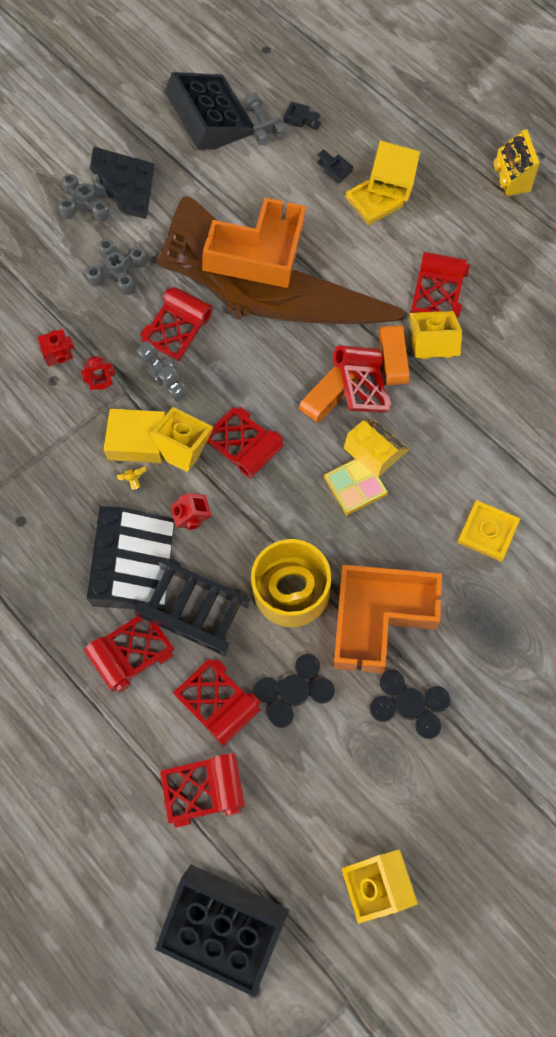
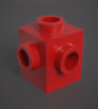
(56, 347)
(98, 380)
(190, 511)

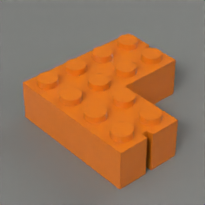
(258, 253)
(380, 598)

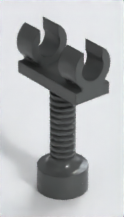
(253, 103)

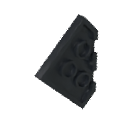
(125, 179)

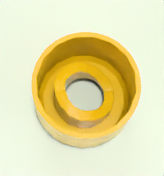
(285, 559)

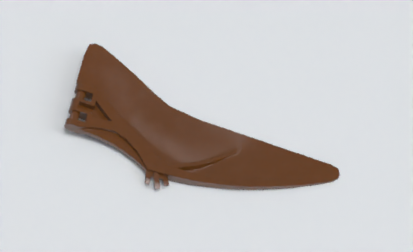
(304, 300)

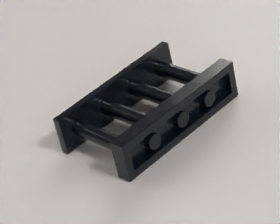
(172, 620)

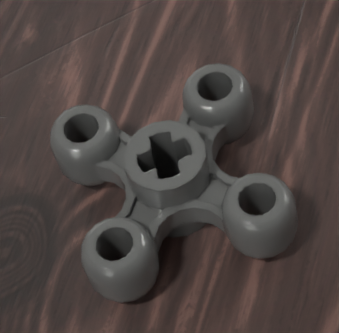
(84, 198)
(116, 266)
(162, 371)

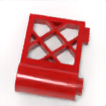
(442, 269)
(182, 306)
(360, 363)
(258, 449)
(111, 662)
(232, 715)
(223, 784)

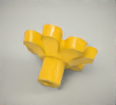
(132, 477)

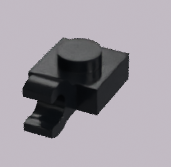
(300, 114)
(335, 167)

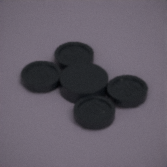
(294, 690)
(410, 704)

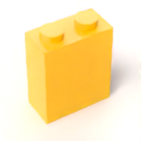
(393, 171)
(130, 437)

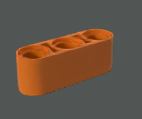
(394, 355)
(324, 395)

